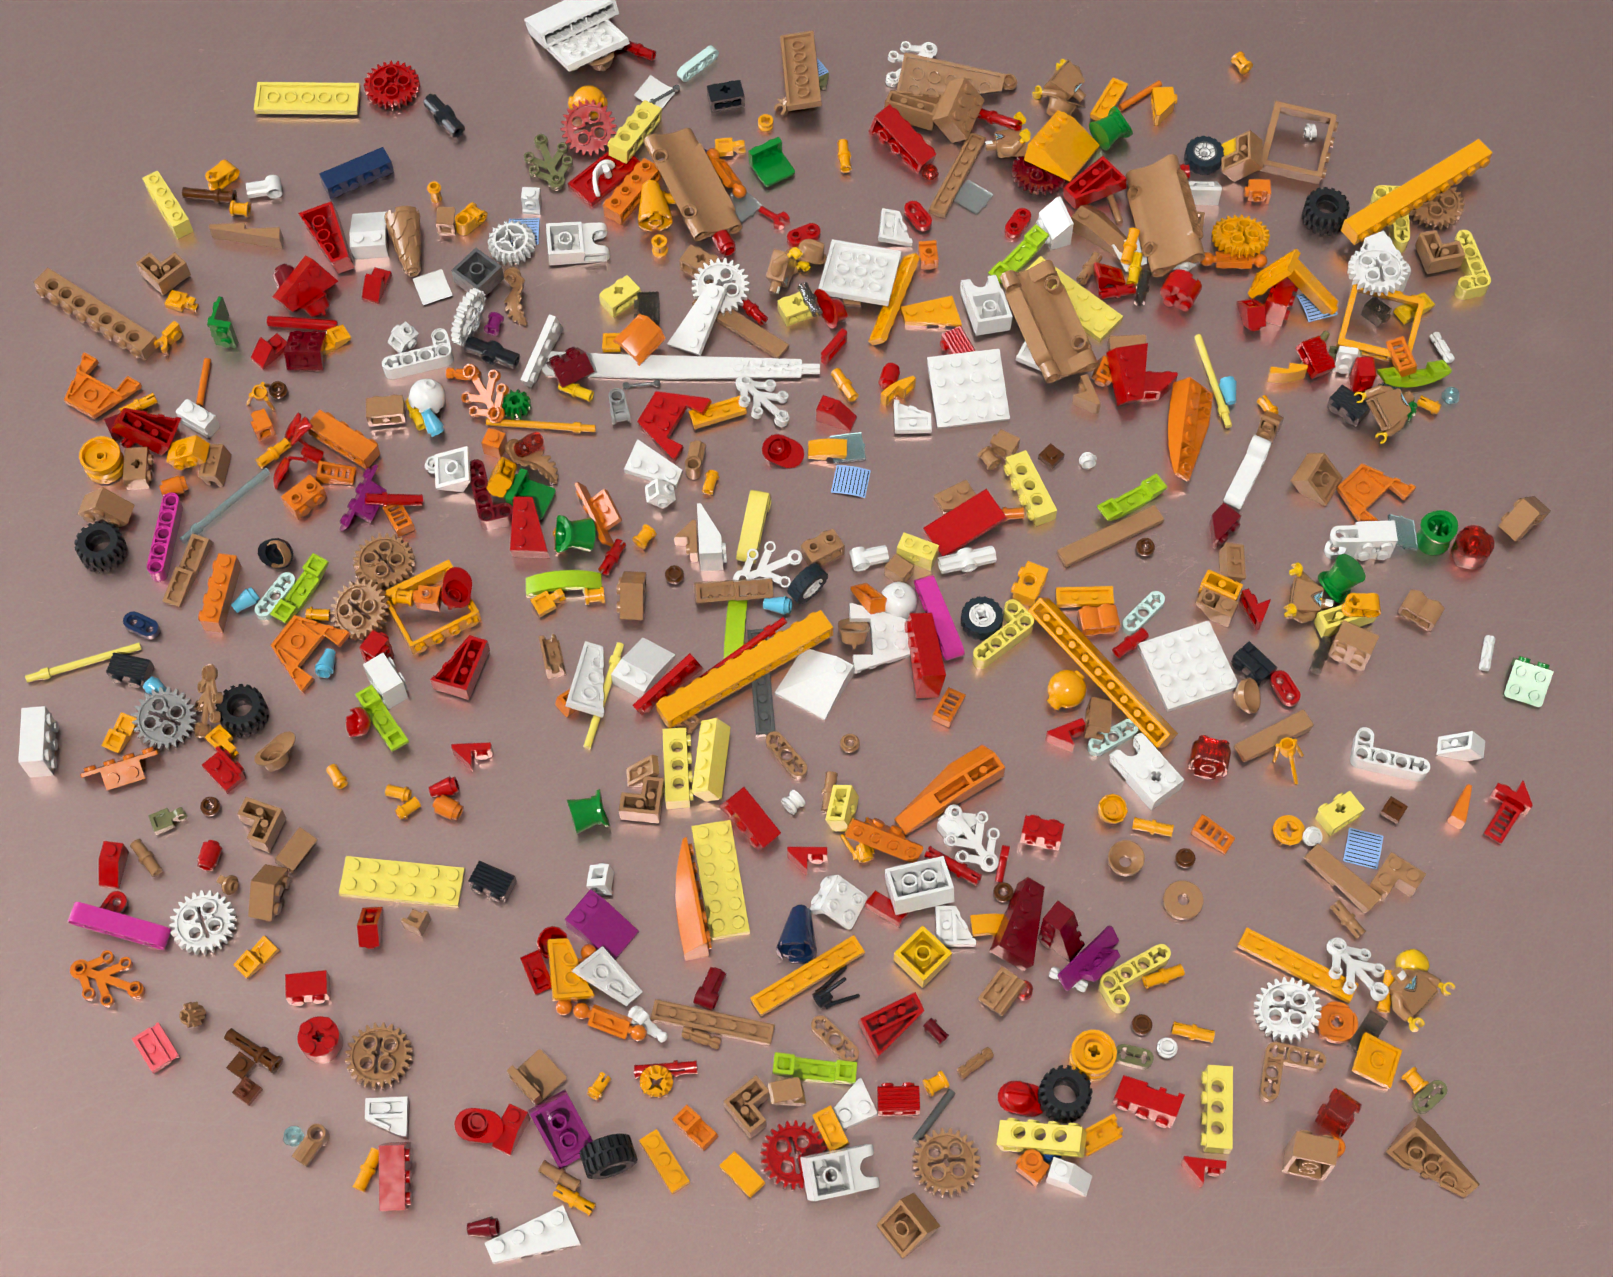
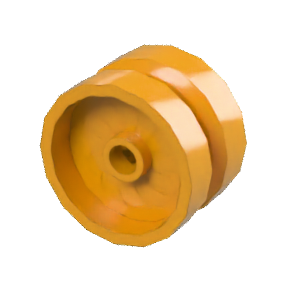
(102, 460)
(1097, 1044)

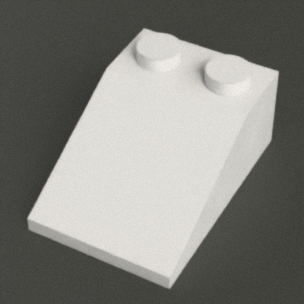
(369, 236)
(711, 549)
(642, 667)

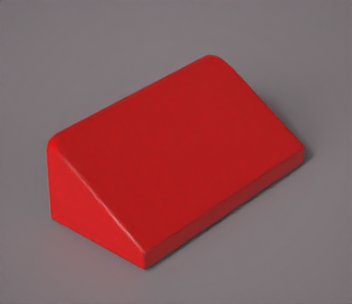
(883, 907)

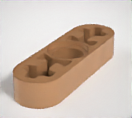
(785, 746)
(835, 1031)

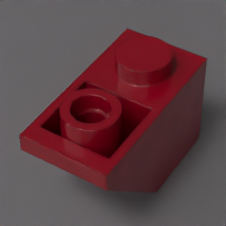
(1222, 523)

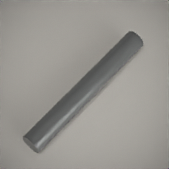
(934, 1115)

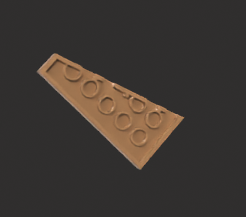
(933, 75)

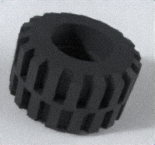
(1325, 222)
(97, 534)
(252, 720)
(1069, 1078)
(608, 1156)

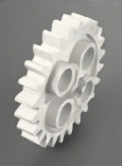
(1377, 270)
(714, 272)
(468, 316)
(221, 915)
(1283, 1027)

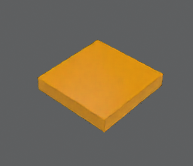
(1376, 1060)

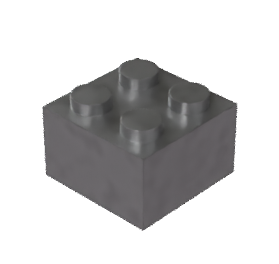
(477, 272)

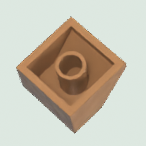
(1317, 478)
(908, 1225)

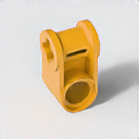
(222, 173)
(469, 219)
(1363, 604)

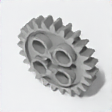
(157, 734)

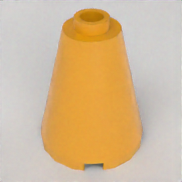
(653, 208)

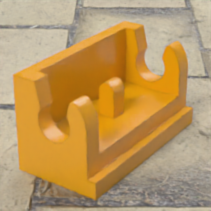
(1102, 1134)

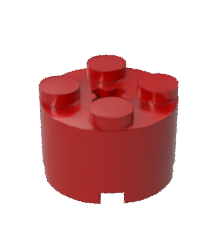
(1180, 290)
(330, 1036)

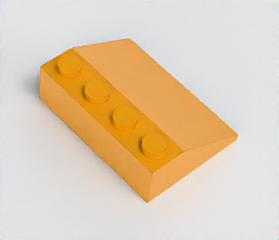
(1061, 146)

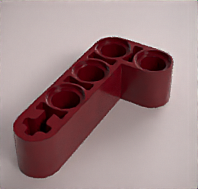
(486, 510)

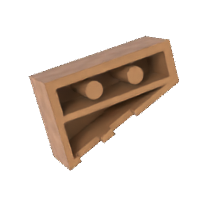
(914, 107)

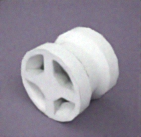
(793, 802)

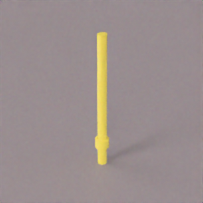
(1223, 409)
(613, 662)
(46, 673)

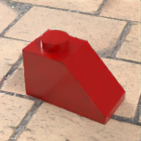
(1252, 314)
(835, 413)
(112, 864)
(370, 927)
(514, 1124)

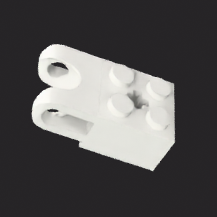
(575, 243)
(986, 306)
(1363, 540)
(1146, 767)
(844, 1172)

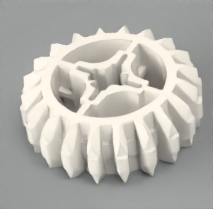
(521, 237)

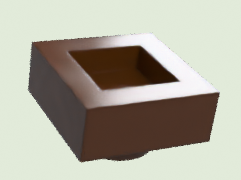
(1051, 456)
(1393, 810)
(241, 1066)

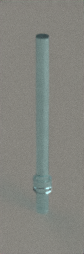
(198, 527)

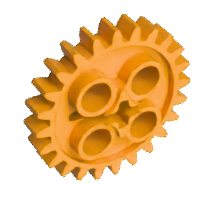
(1240, 236)

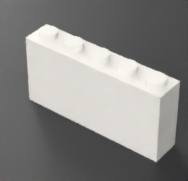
(568, 19)

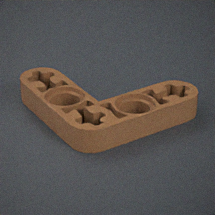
(1278, 1062)

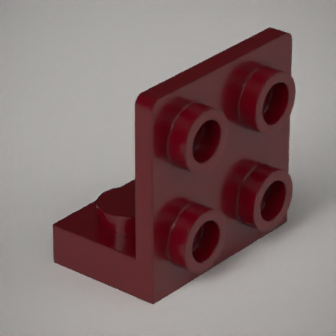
(304, 350)

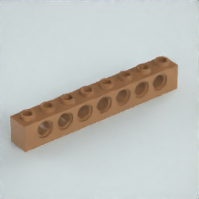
(96, 314)

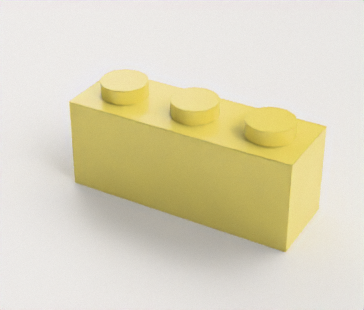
(1330, 620)

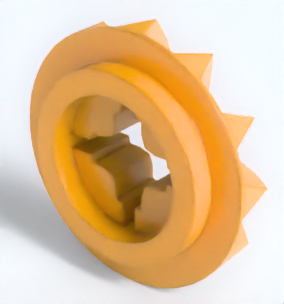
(1294, 825)
(656, 1072)

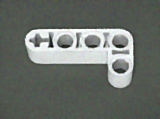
(397, 367)
(1247, 472)
(1389, 758)

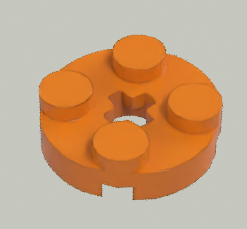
(1343, 1032)

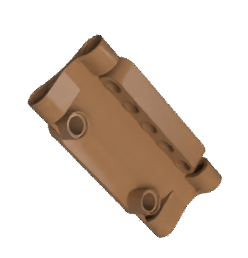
(693, 183)
(1165, 215)
(1048, 321)

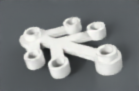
(922, 50)
(746, 384)
(765, 570)
(973, 840)
(1339, 950)

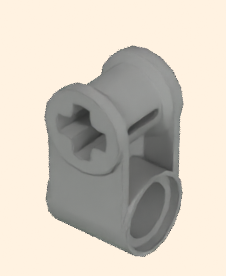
(618, 409)

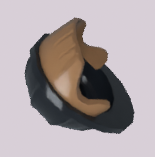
(276, 553)

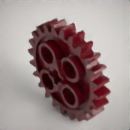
(1035, 178)

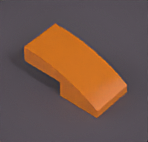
(695, 1128)

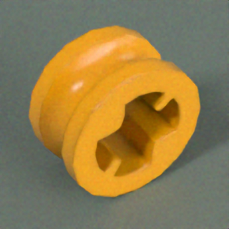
(763, 126)

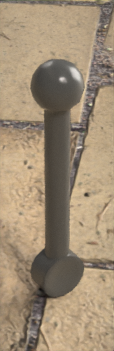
(676, 88)
(626, 385)

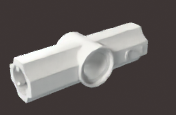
(967, 559)

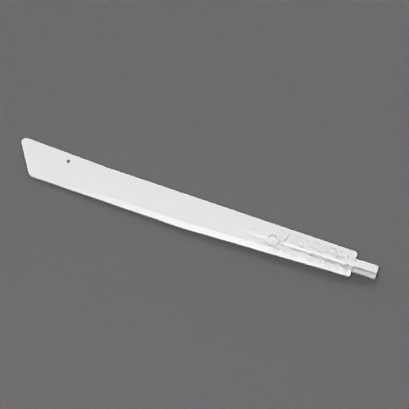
(691, 367)

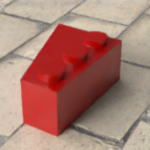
(1094, 183)
(526, 531)
(463, 669)
(750, 818)
(1147, 1101)

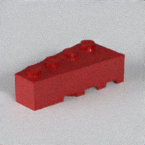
(902, 138)
(327, 231)
(925, 655)

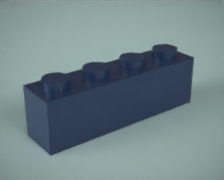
(356, 172)

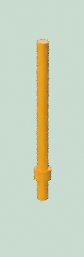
(576, 427)

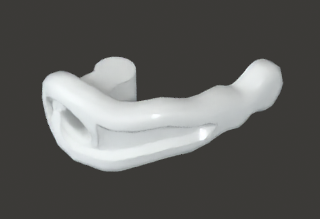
(602, 167)
(641, 1017)

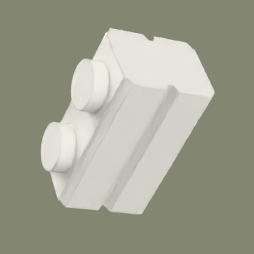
(198, 418)

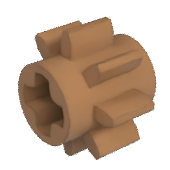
(192, 1014)

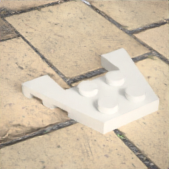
(887, 638)

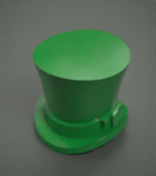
(1110, 129)
(1436, 532)
(574, 534)
(1342, 577)
(588, 812)

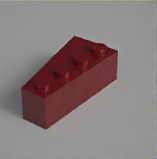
(1020, 925)

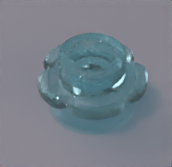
(1450, 391)
(293, 1130)

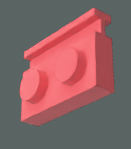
(155, 1047)

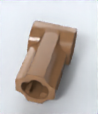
(695, 459)
(309, 1146)

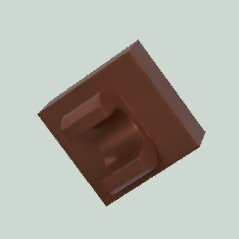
(247, 1091)

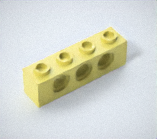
(634, 131)
(167, 204)
(1022, 463)
(673, 739)
(1223, 1077)
(1073, 1145)

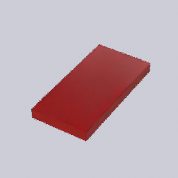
(583, 183)
(965, 523)

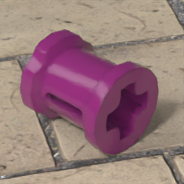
(493, 324)

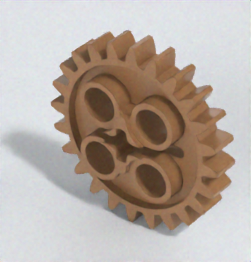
(1440, 211)
(397, 551)
(370, 595)
(360, 1054)
(943, 1143)

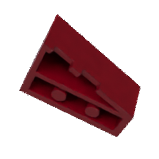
(1060, 932)

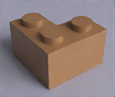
(1246, 158)
(1438, 256)
(163, 274)
(106, 506)
(1525, 515)
(632, 595)
(643, 806)
(265, 822)
(1397, 874)
(266, 892)
(743, 1106)

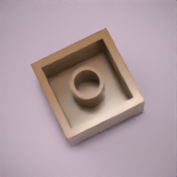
(1353, 645)

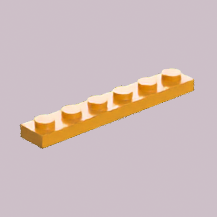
(888, 313)
(1293, 963)
(807, 975)

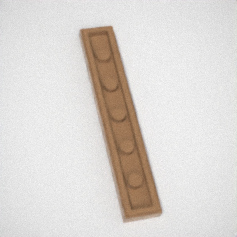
(957, 175)
(752, 333)
(1110, 536)
(712, 1022)

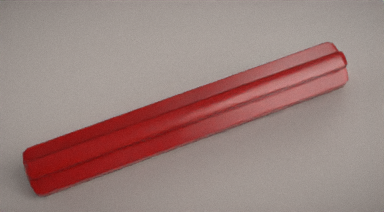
(303, 323)

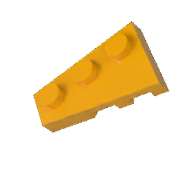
(932, 312)
(564, 982)

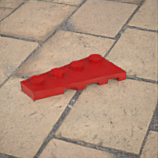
(669, 683)

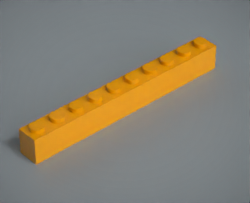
(1416, 192)
(744, 669)
(1103, 672)

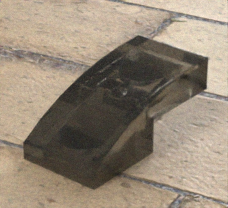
(1371, 1024)

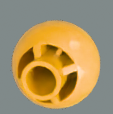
(588, 92)
(1066, 689)

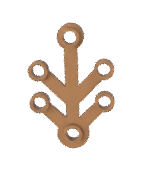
(207, 700)

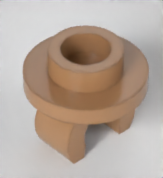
(783, 104)
(229, 884)

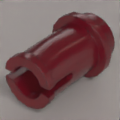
(935, 1030)

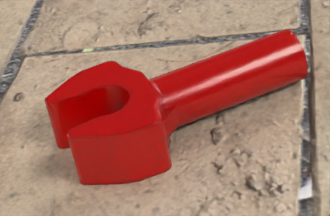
(775, 217)
(1002, 863)

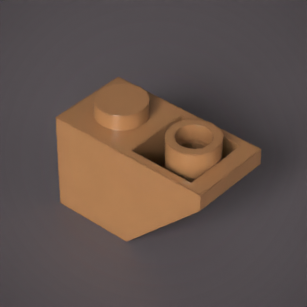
(1269, 426)
(1217, 606)

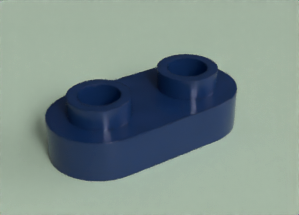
(142, 626)

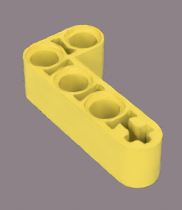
(1400, 228)
(1476, 277)
(753, 524)
(1000, 638)
(1136, 973)

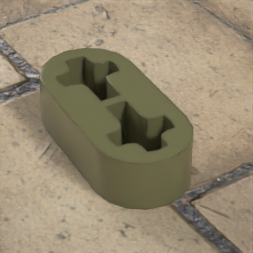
(1134, 1052)
(1426, 1093)

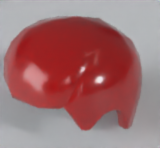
(358, 722)
(549, 933)

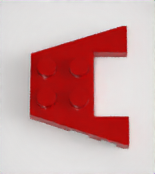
(664, 414)

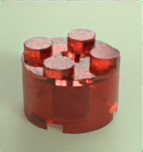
(1472, 547)
(1209, 757)
(1338, 1113)

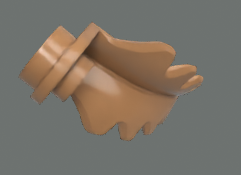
(516, 281)
(535, 461)

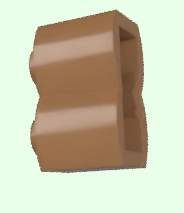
(1421, 609)

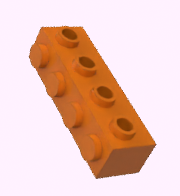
(628, 194)
(344, 439)
(220, 593)

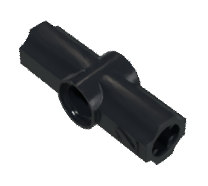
(444, 115)
(492, 352)

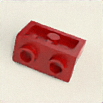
(224, 770)

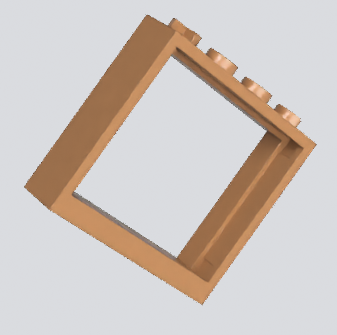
(1292, 171)

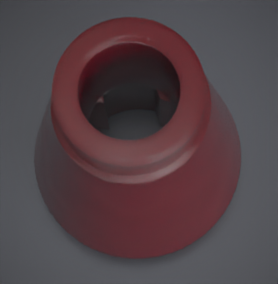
(485, 1227)

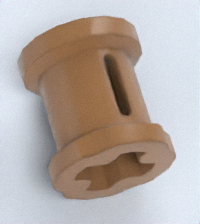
(989, 458)

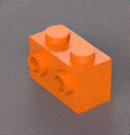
(304, 497)

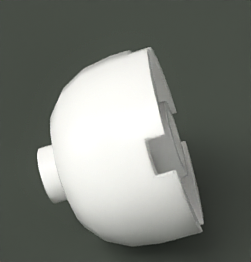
(426, 395)
(900, 599)

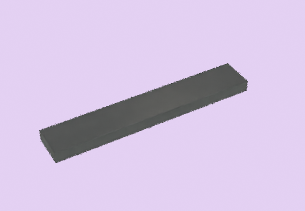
(762, 699)

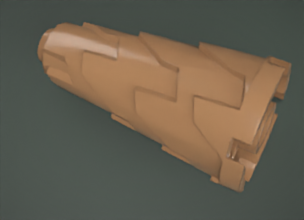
(406, 237)

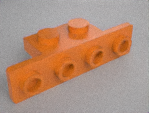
(601, 510)
(122, 771)
(884, 838)

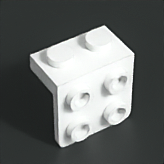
(838, 901)

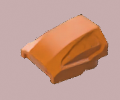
(640, 338)

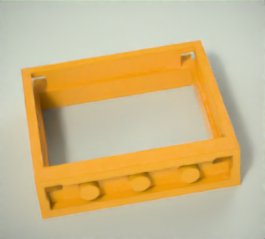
(1374, 351)
(429, 578)

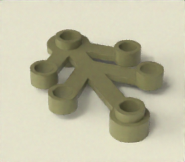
(549, 163)

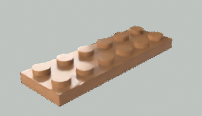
(800, 70)

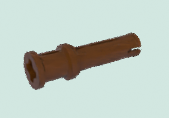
(218, 195)
(260, 1056)

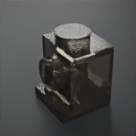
(1376, 311)

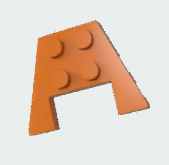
(92, 395)
(1366, 486)
(298, 642)

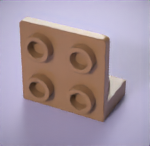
(537, 1077)

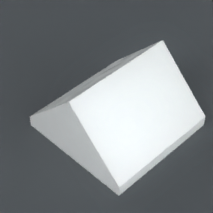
(1205, 192)
(452, 470)

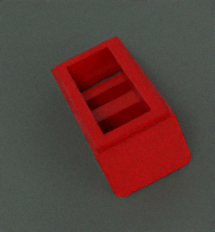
(1509, 808)

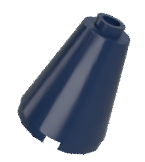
(798, 936)

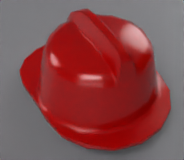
(317, 305)
(832, 308)
(783, 451)
(456, 588)
(1020, 1098)
(479, 1125)

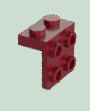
(570, 366)

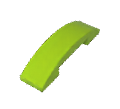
(1022, 253)
(1433, 372)
(1134, 499)
(562, 579)
(301, 590)
(735, 626)
(381, 718)
(814, 1070)

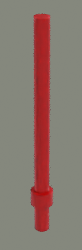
(769, 631)

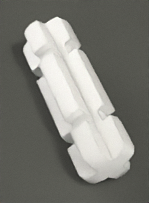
(1442, 347)
(1487, 653)
(1081, 985)

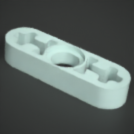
(697, 63)
(277, 587)
(1145, 604)
(1110, 745)

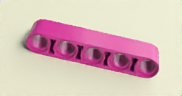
(166, 544)
(934, 603)
(119, 925)

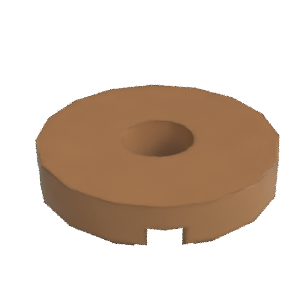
(1187, 890)

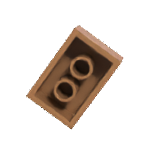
(958, 110)
(1310, 1155)

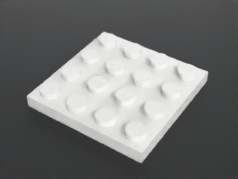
(588, 45)
(860, 272)
(968, 388)
(1188, 666)

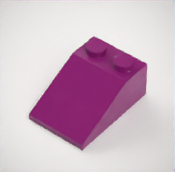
(601, 924)
(561, 1128)

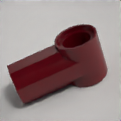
(708, 993)

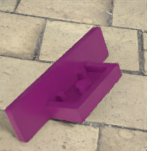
(357, 504)
(1092, 960)

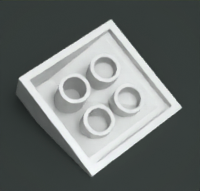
(816, 682)

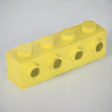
(711, 760)

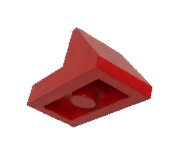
(1107, 275)
(375, 285)
(268, 351)
(1254, 610)
(1062, 735)
(468, 751)
(1518, 799)
(801, 855)
(536, 972)
(1197, 1167)

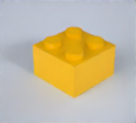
(922, 956)

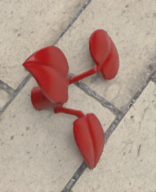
(297, 429)

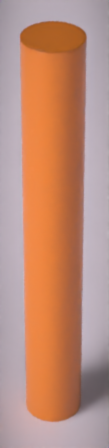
(1140, 95)
(203, 382)

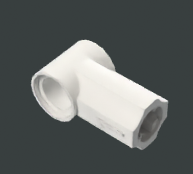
(269, 187)
(864, 558)

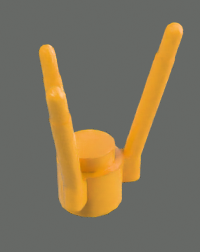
(260, 393)
(1288, 748)
(863, 852)

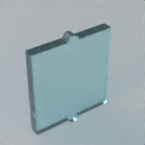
(972, 197)
(745, 207)
(855, 447)
(1405, 532)

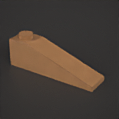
(1097, 228)
(1426, 1153)

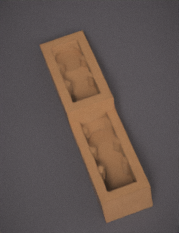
(239, 233)
(186, 573)
(733, 590)
(1266, 740)
(1338, 874)

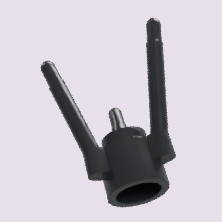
(823, 996)

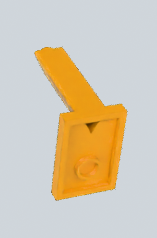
(1294, 269)

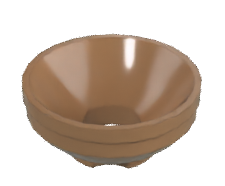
(1248, 695)
(1129, 850)

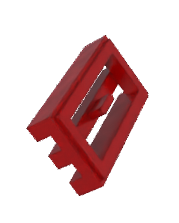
(834, 346)

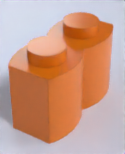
(1098, 620)

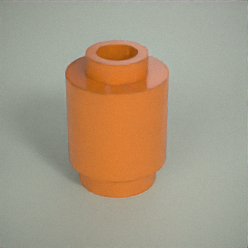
(174, 485)
(447, 807)

